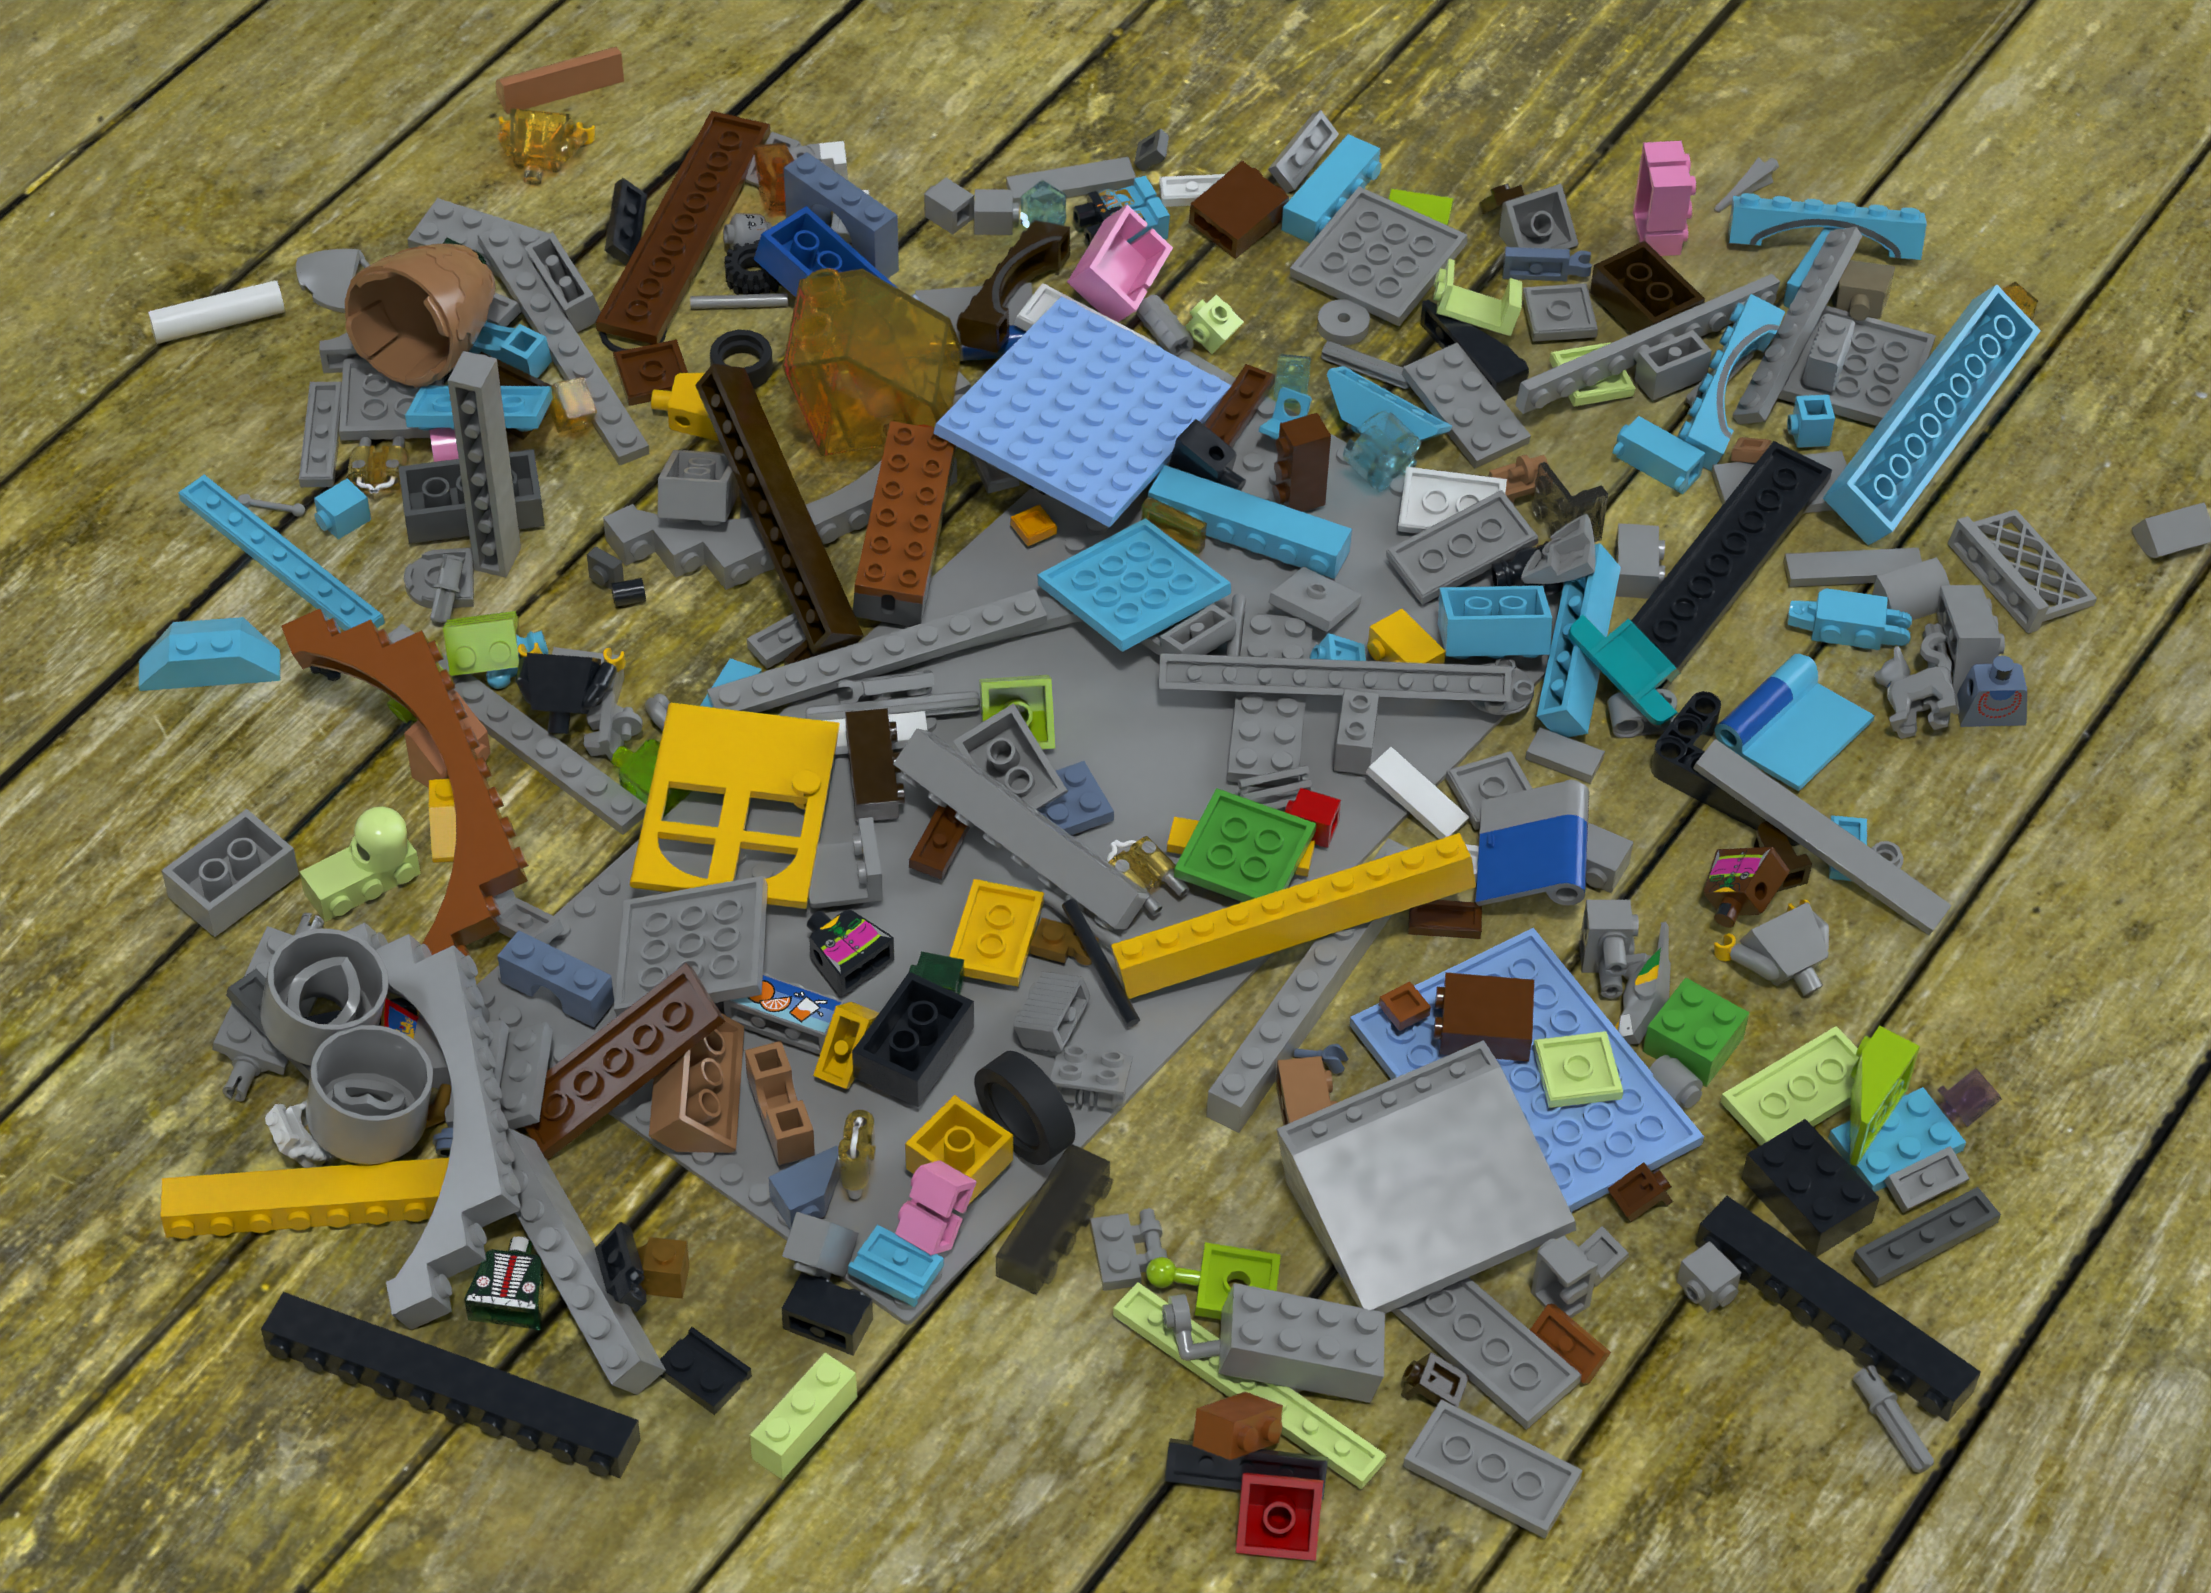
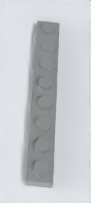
(1797, 326)

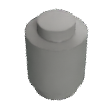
(1677, 1081)

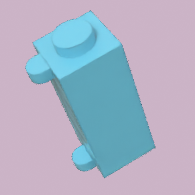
(1659, 454)

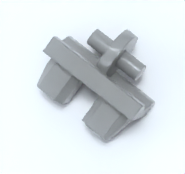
(614, 726)

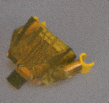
(541, 141)

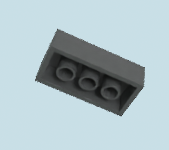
(437, 504)

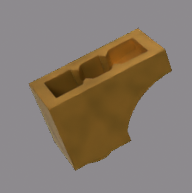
(664, 1267)

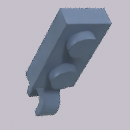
(1544, 264)

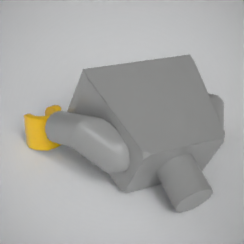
(1783, 948)

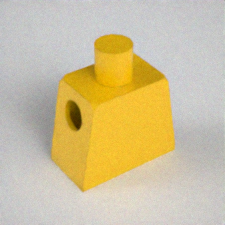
(685, 407)

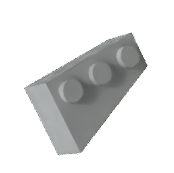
(1968, 629)

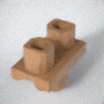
(1519, 476)

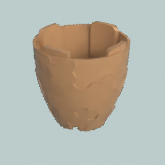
(419, 311)

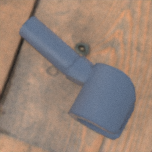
(1331, 1055)

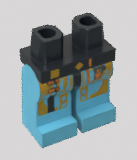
(1139, 197)

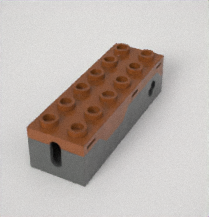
(904, 525)

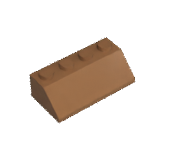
(700, 1094)

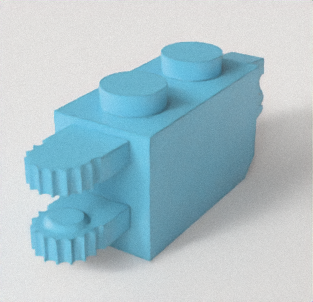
(1851, 619)

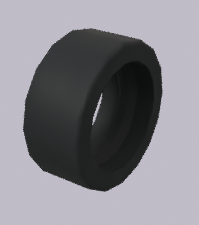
(745, 342)

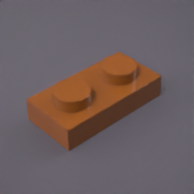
(1570, 1342)

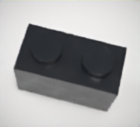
(827, 1313)

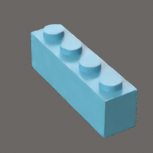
(1330, 186)

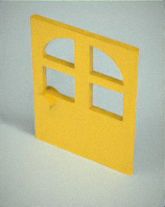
(744, 759)

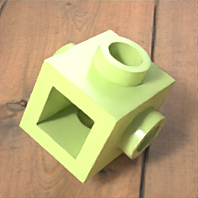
(1213, 323)

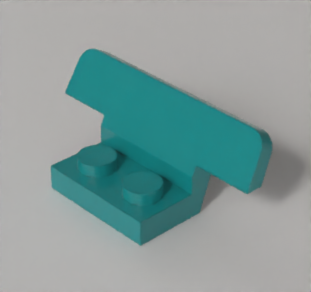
(1630, 665)

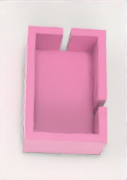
(1664, 196)
(1116, 272)

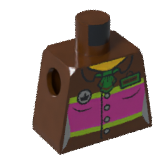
(1743, 882)

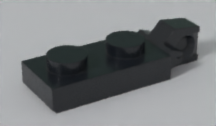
(622, 1267)

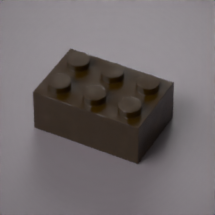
(1641, 288)

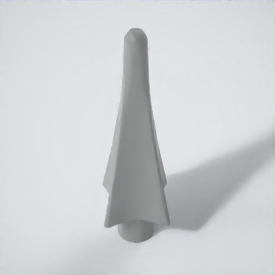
(1756, 177)

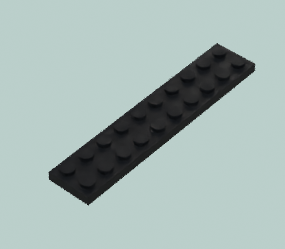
(1729, 552)

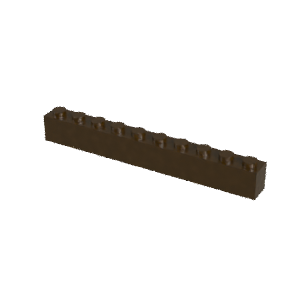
(778, 509)

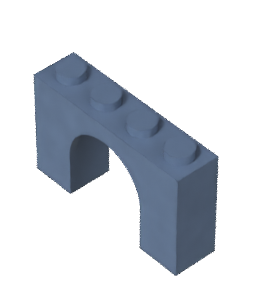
(868, 222)

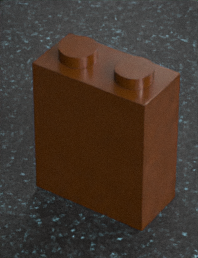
(1238, 209)
(1485, 1010)

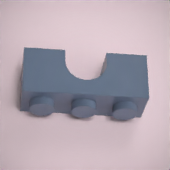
(580, 987)

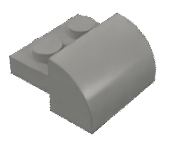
(1195, 634)

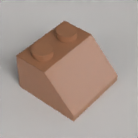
(425, 758)

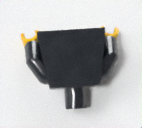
(564, 683)

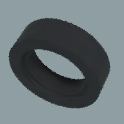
(1027, 1105)

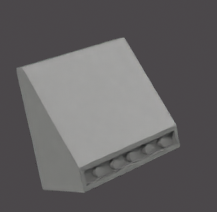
(1423, 1180)

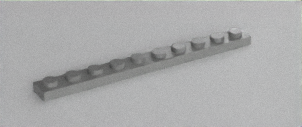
(564, 343)
(1624, 352)
(881, 654)
(1334, 677)
(544, 751)

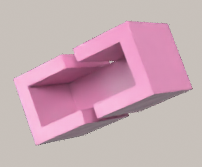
(928, 1216)

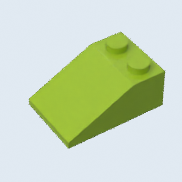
(1879, 1084)

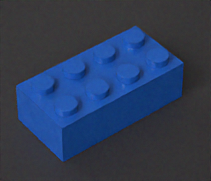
(804, 246)

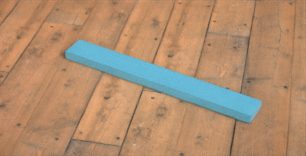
(278, 554)

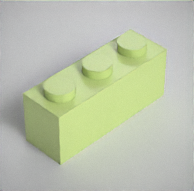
(340, 885)
(803, 1416)

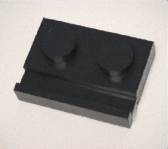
(704, 1370)

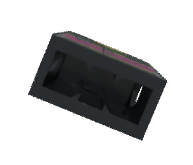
(848, 948)

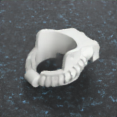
(292, 1138)

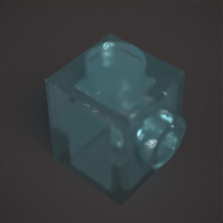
(1043, 204)

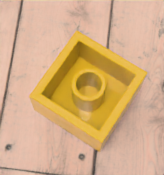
(963, 1141)

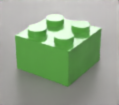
(1696, 1030)

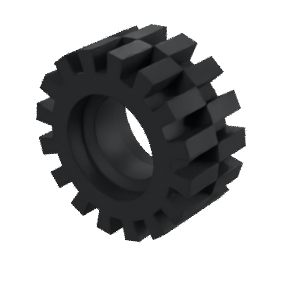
(743, 280)

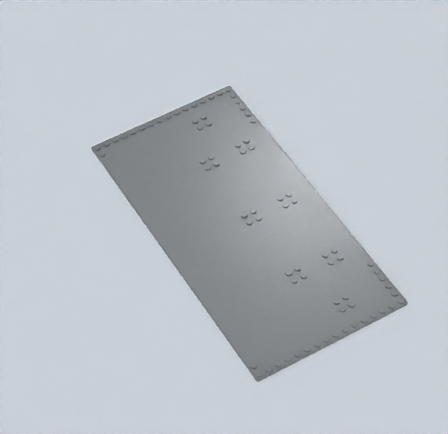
(1152, 759)

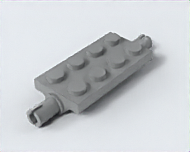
(240, 1038)

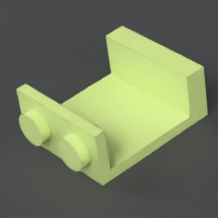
(1476, 307)

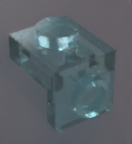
(1293, 374)

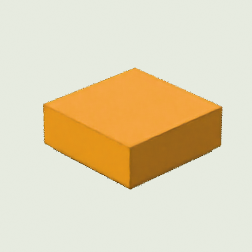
(1033, 525)

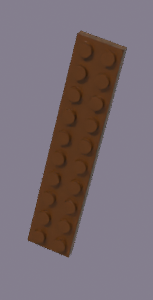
(682, 229)

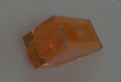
(770, 170)

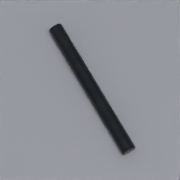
(1100, 963)

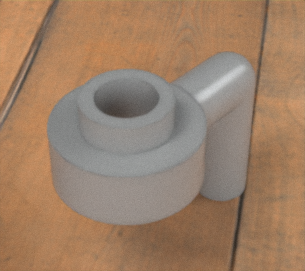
(1177, 1316)

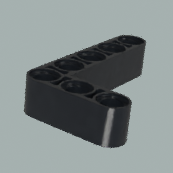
(1682, 747)

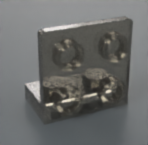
(1558, 507)

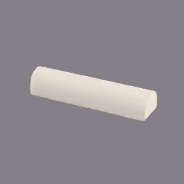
(216, 312)

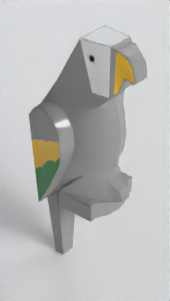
(1646, 989)

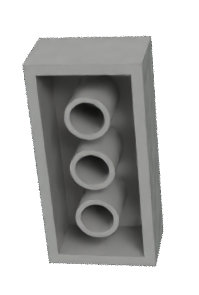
(1302, 1343)

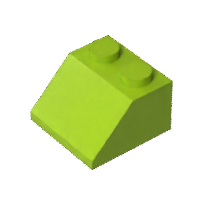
(1031, 697)

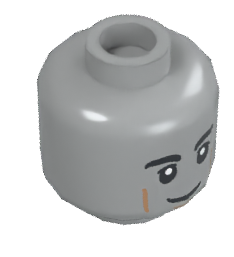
(745, 229)

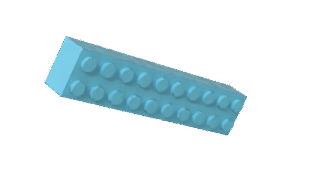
(1931, 415)

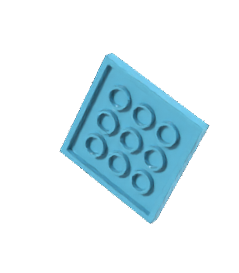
(1134, 584)

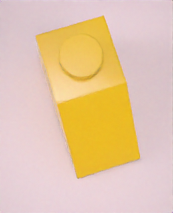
(442, 820)
(845, 1030)

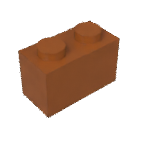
(1237, 1425)

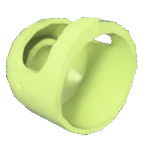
(383, 836)

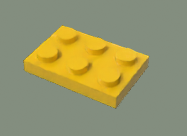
(997, 931)

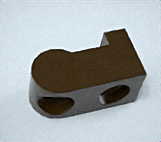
(1799, 866)

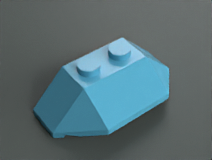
(1361, 399)
(209, 655)

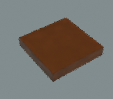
(648, 369)

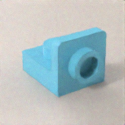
(1338, 648)

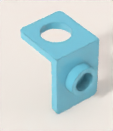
(1272, 426)

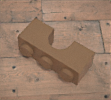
(776, 1099)

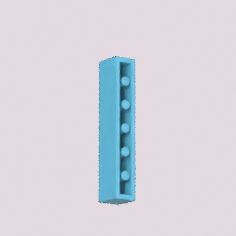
(1256, 522)
(1570, 675)

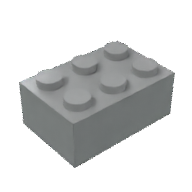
(697, 488)
(230, 872)

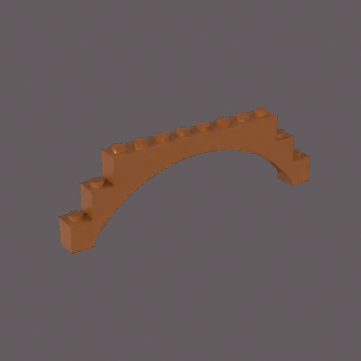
(411, 675)

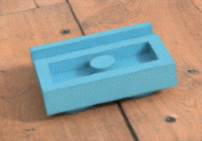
(895, 1266)

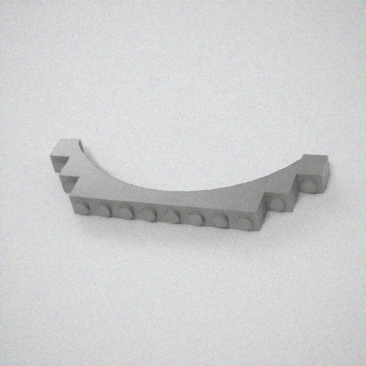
(735, 547)
(479, 1171)

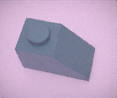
(806, 1186)

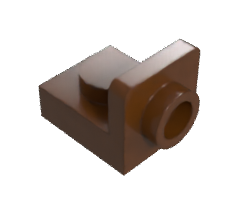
(1640, 1191)

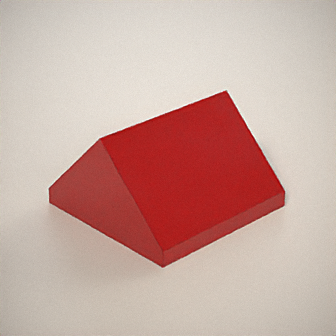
(1279, 1516)

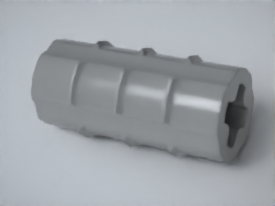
(1164, 325)

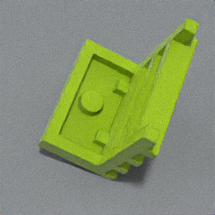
(481, 643)

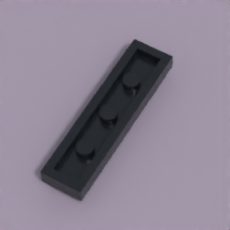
(1199, 1467)

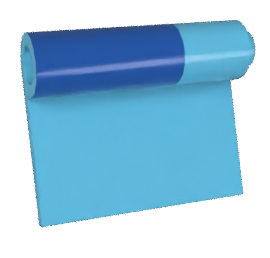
(1792, 724)

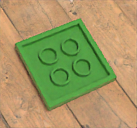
(1244, 848)

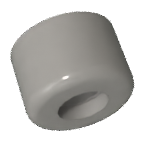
(323, 966)
(368, 1094)

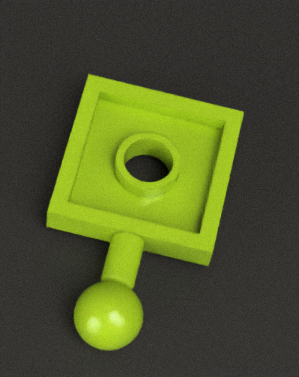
(1218, 1267)

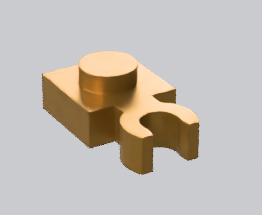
(1057, 941)

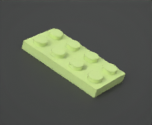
(1800, 1086)

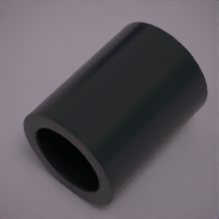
(628, 592)

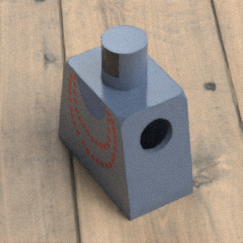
(1993, 695)

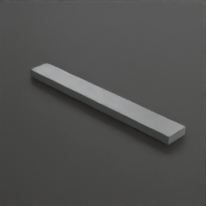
(1822, 837)

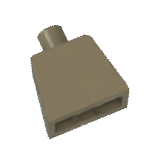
(1863, 289)

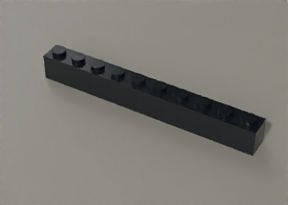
(451, 1385)

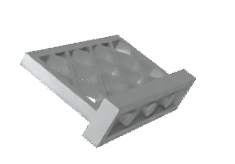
(2006, 578)

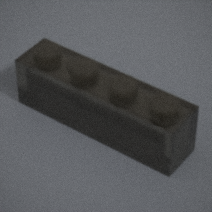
(1053, 1219)

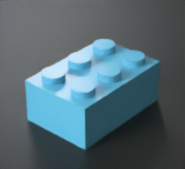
(1494, 621)

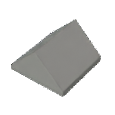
(1538, 221)

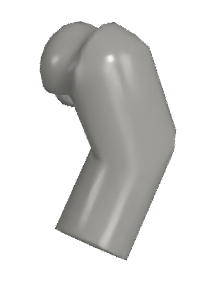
(657, 709)

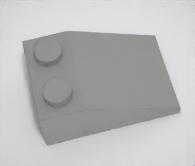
(1013, 757)

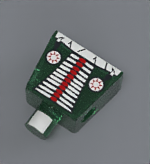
(508, 1287)

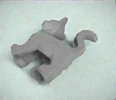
(1921, 690)

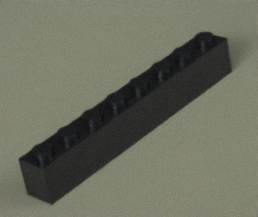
(1840, 1309)

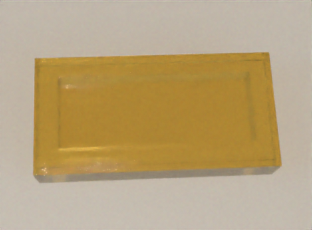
(1178, 525)

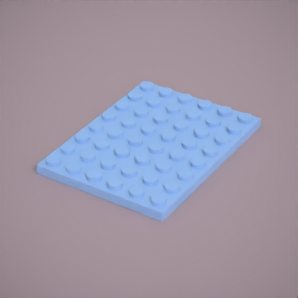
(1082, 410)
(1582, 1143)

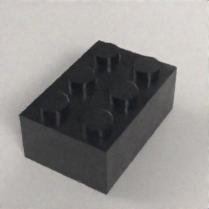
(913, 1039)
(1810, 1188)

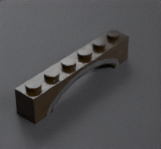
(1038, 250)

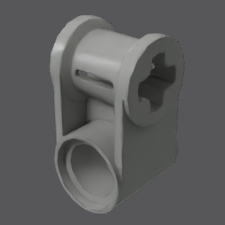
(1630, 722)

